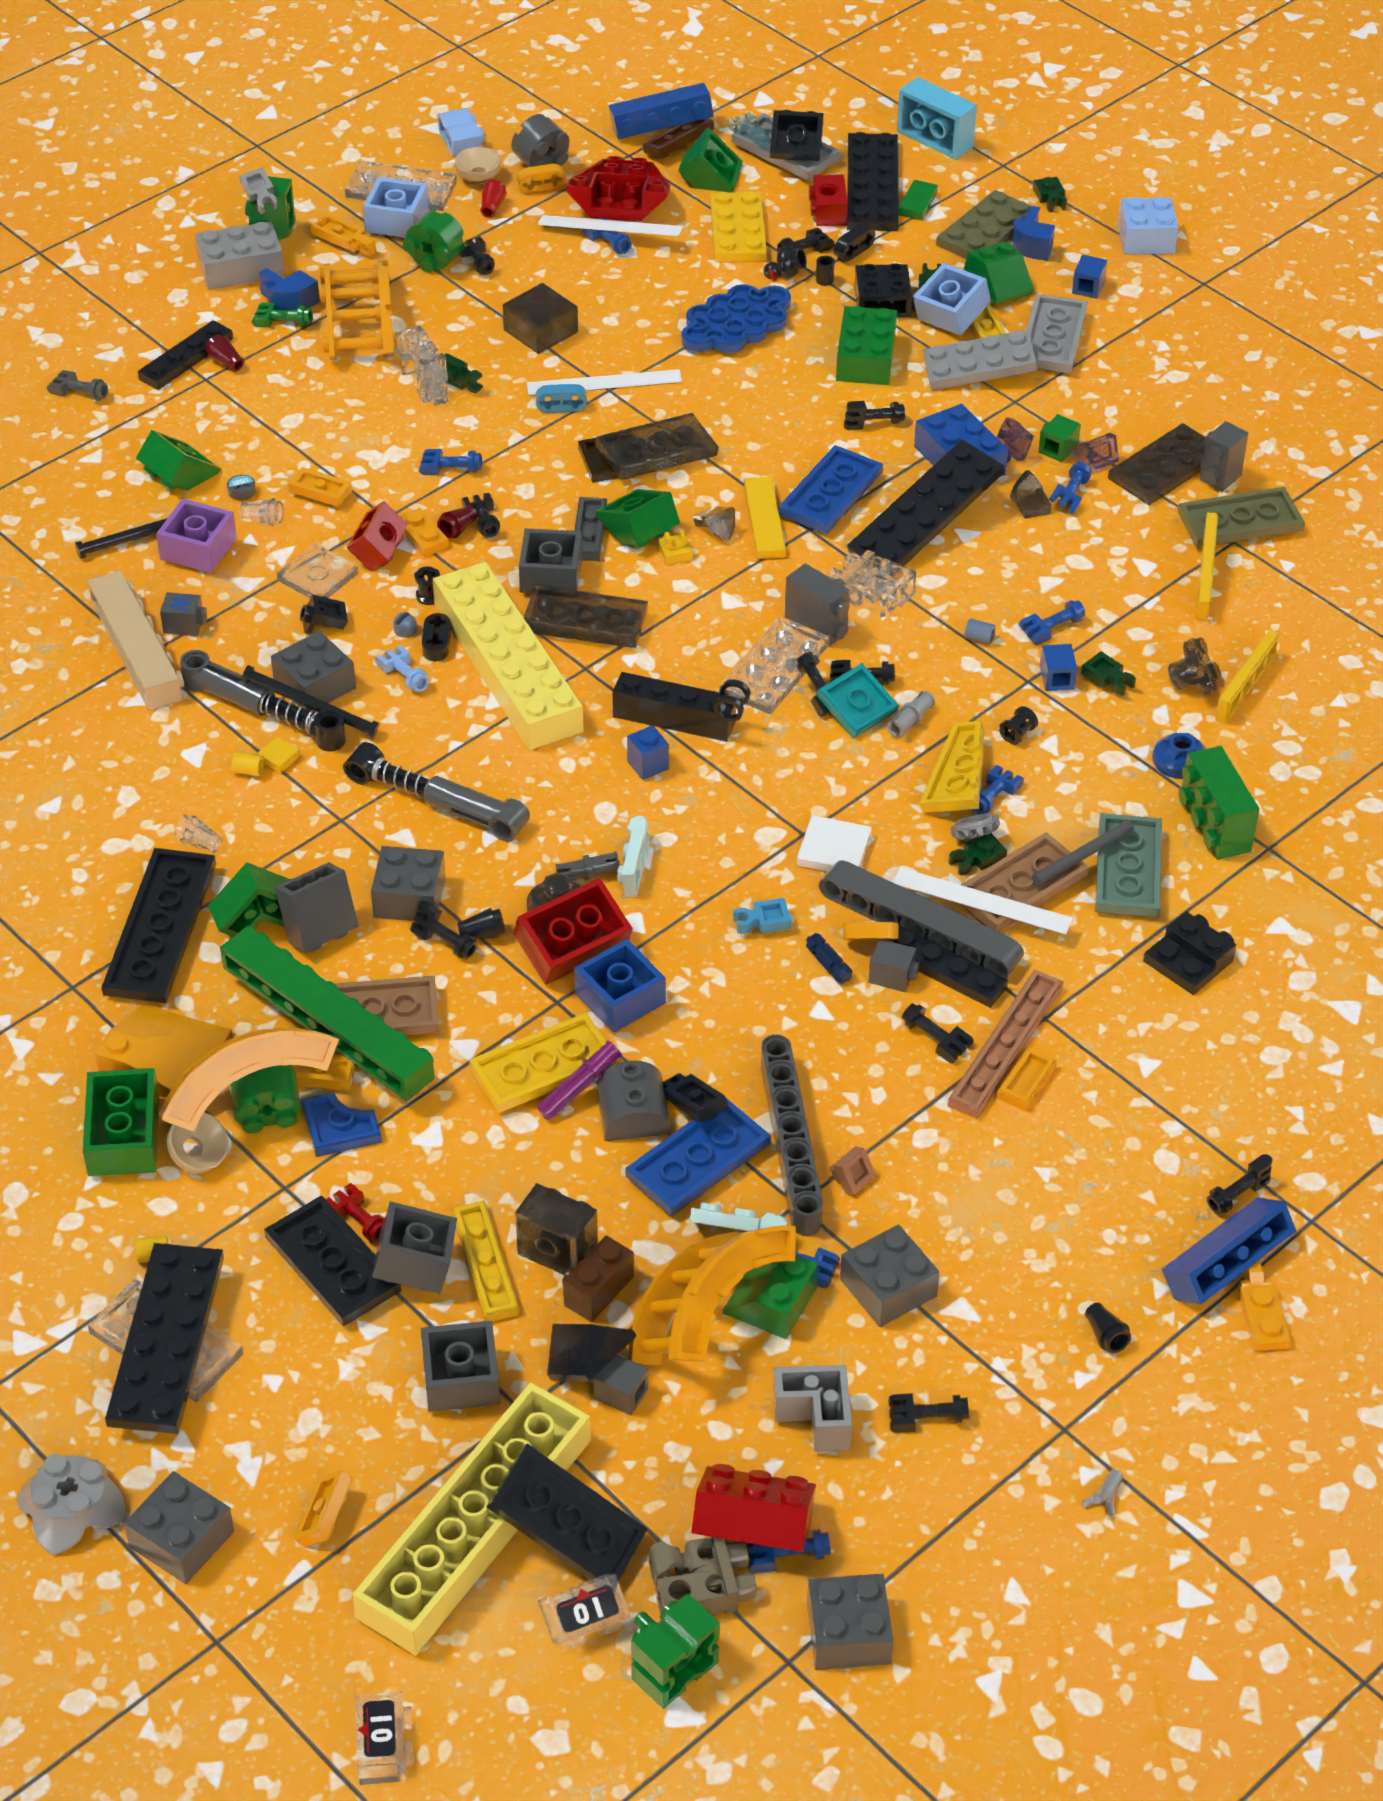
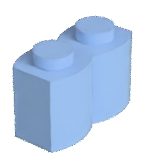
(459, 130)

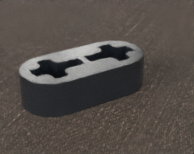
(854, 242)
(433, 637)

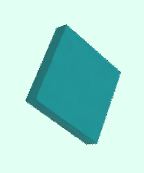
(857, 700)

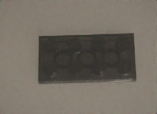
(656, 446)
(1161, 465)
(586, 616)

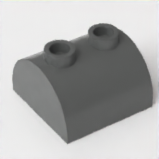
(632, 1101)

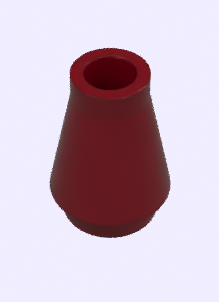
(222, 351)
(456, 521)

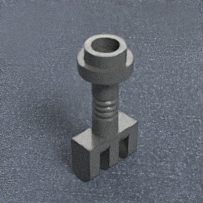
(68, 381)

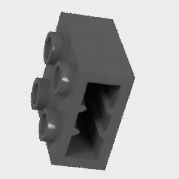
(817, 602)
(317, 907)

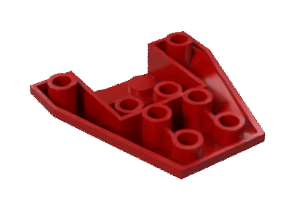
(619, 188)

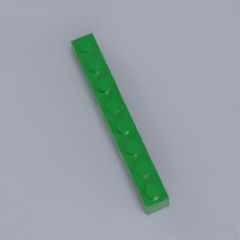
(325, 1009)

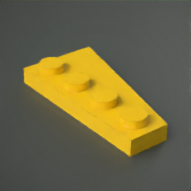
(958, 771)

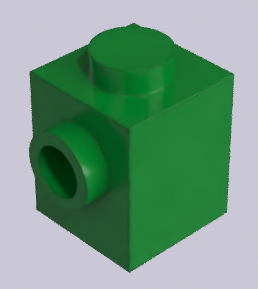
(1059, 437)

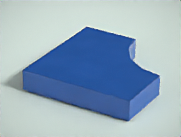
(337, 1127)

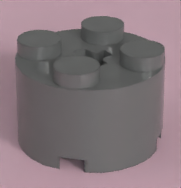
(541, 142)

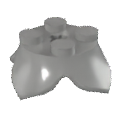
(90, 1501)

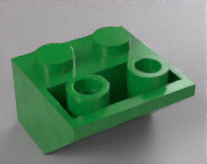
(284, 216)

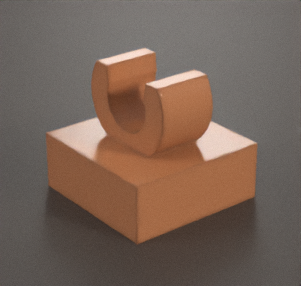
(853, 1170)

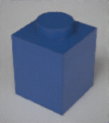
(1089, 276)
(1058, 667)
(647, 752)

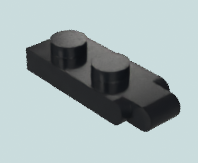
(694, 1097)

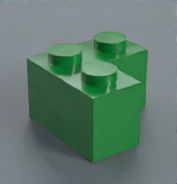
(247, 900)

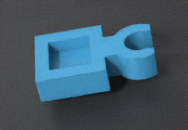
(766, 915)

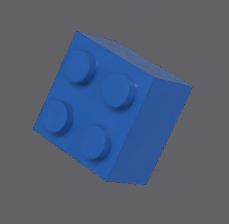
(620, 985)

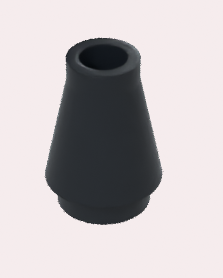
(483, 925)
(1108, 1329)

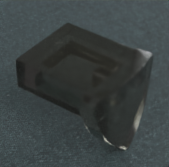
(1030, 496)
(718, 520)

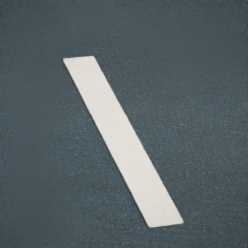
(610, 225)
(614, 381)
(983, 900)

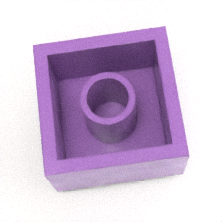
(196, 535)

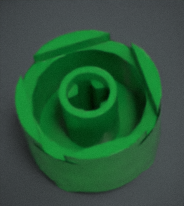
(434, 240)
(266, 1098)

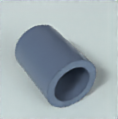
(980, 631)

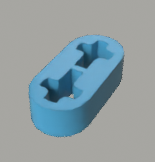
(561, 398)

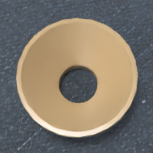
(477, 164)
(211, 1138)

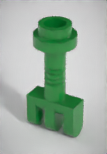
(268, 312)

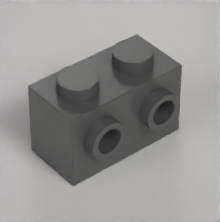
(1223, 456)

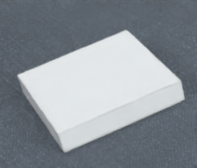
(832, 841)

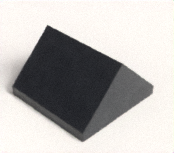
(584, 1349)

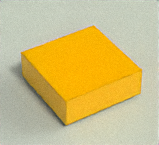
(279, 754)

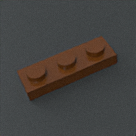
(676, 138)

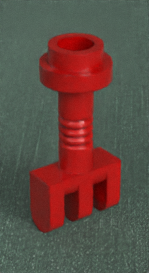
(351, 1205)

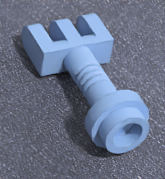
(415, 680)

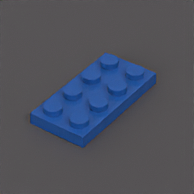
(830, 489)
(697, 1158)

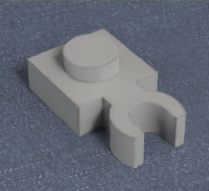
(259, 187)

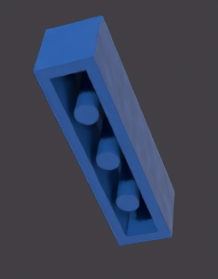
(661, 110)
(1229, 1250)

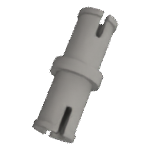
(911, 714)

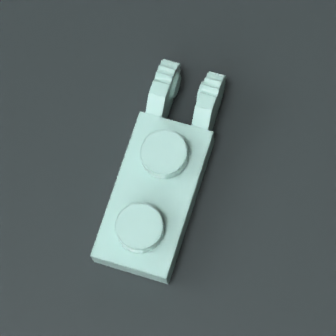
(634, 856)
(741, 1219)

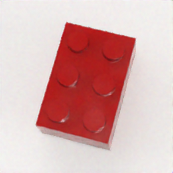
(571, 930)
(754, 1507)

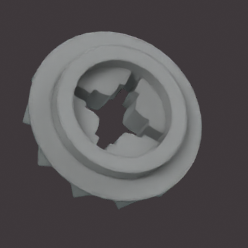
(975, 826)

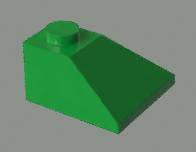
(710, 164)

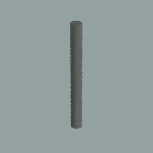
(1082, 852)

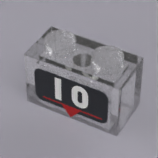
(583, 1610)
(381, 1738)

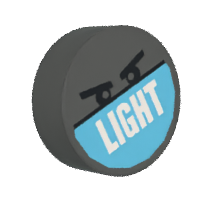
(241, 487)

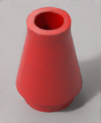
(492, 196)

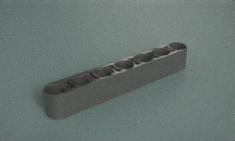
(889, 902)
(791, 1135)

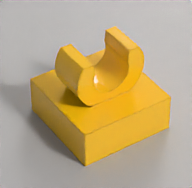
(675, 548)

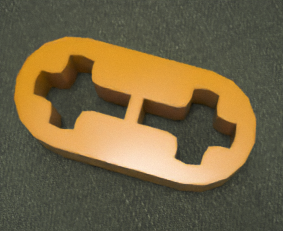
(541, 178)
(871, 931)

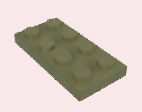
(983, 225)
(1243, 516)

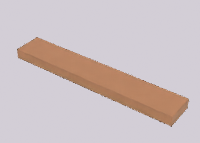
(1005, 1044)

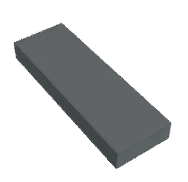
(591, 527)

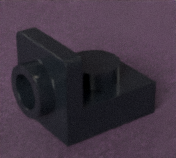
(323, 611)

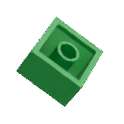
(1003, 270)
(175, 462)
(639, 516)
(774, 1295)

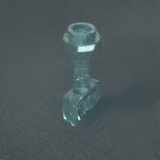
(758, 135)

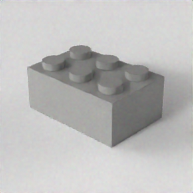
(238, 254)

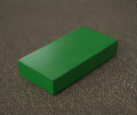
(918, 199)

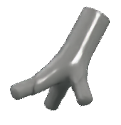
(1106, 1492)

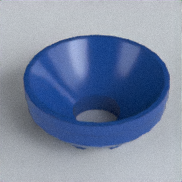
(1171, 759)

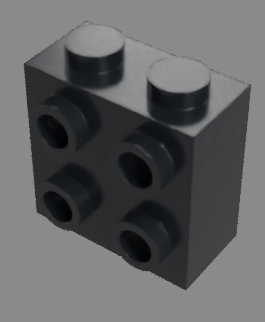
(884, 287)

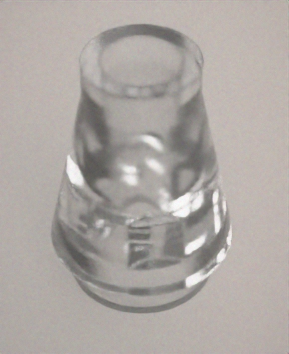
(263, 511)
(196, 833)

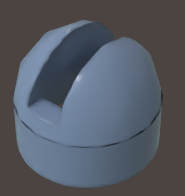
(405, 625)

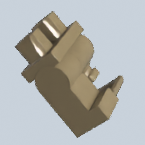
(709, 1574)

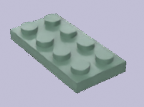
(1130, 868)

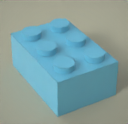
(936, 118)

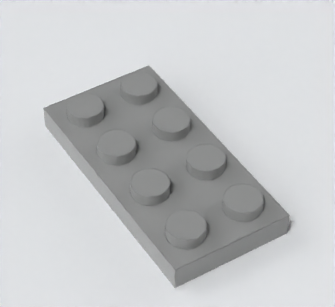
(801, 168)
(1056, 331)
(980, 360)

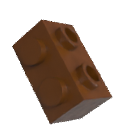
(598, 1278)

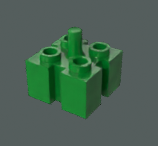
(674, 1649)

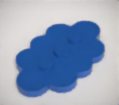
(736, 318)

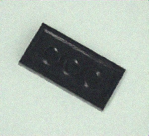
(330, 1260)
(566, 1516)

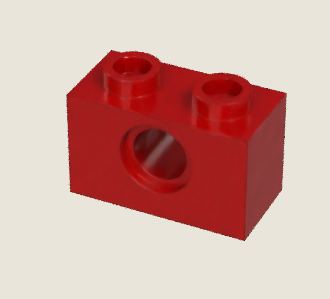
(829, 200)
(377, 536)

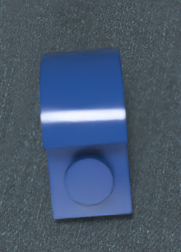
(1031, 237)
(291, 291)

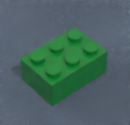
(866, 345)
(1219, 802)
(121, 1122)

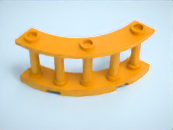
(380, 291)
(238, 1058)
(693, 1287)

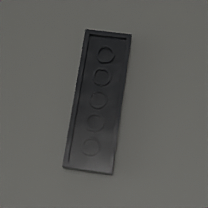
(873, 181)
(929, 505)
(159, 925)
(165, 1339)

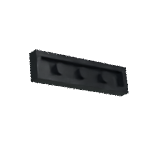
(181, 356)
(954, 969)

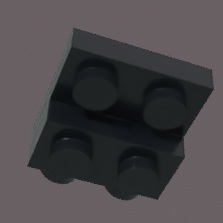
(796, 135)
(1191, 952)

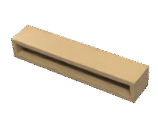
(135, 640)

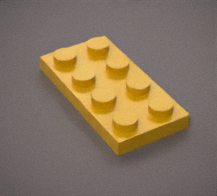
(738, 227)
(536, 1062)

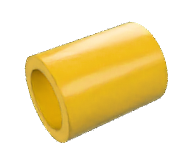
(247, 764)
(145, 1245)

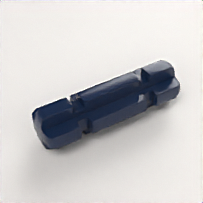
(829, 958)

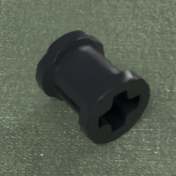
(424, 586)
(1018, 725)

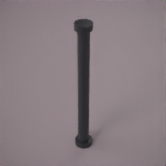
(117, 538)
(309, 701)

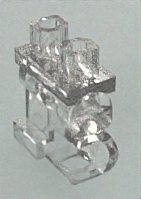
(428, 367)
(875, 580)

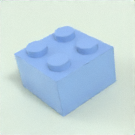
(394, 206)
(1147, 225)
(952, 299)

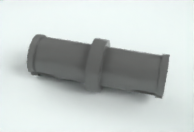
(589, 866)

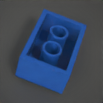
(943, 430)

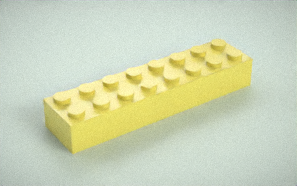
(508, 656)
(456, 1532)

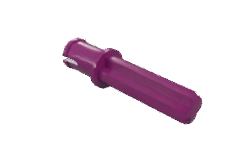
(579, 1080)

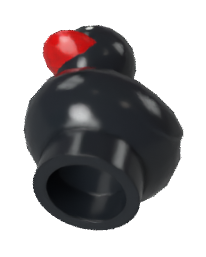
(788, 263)

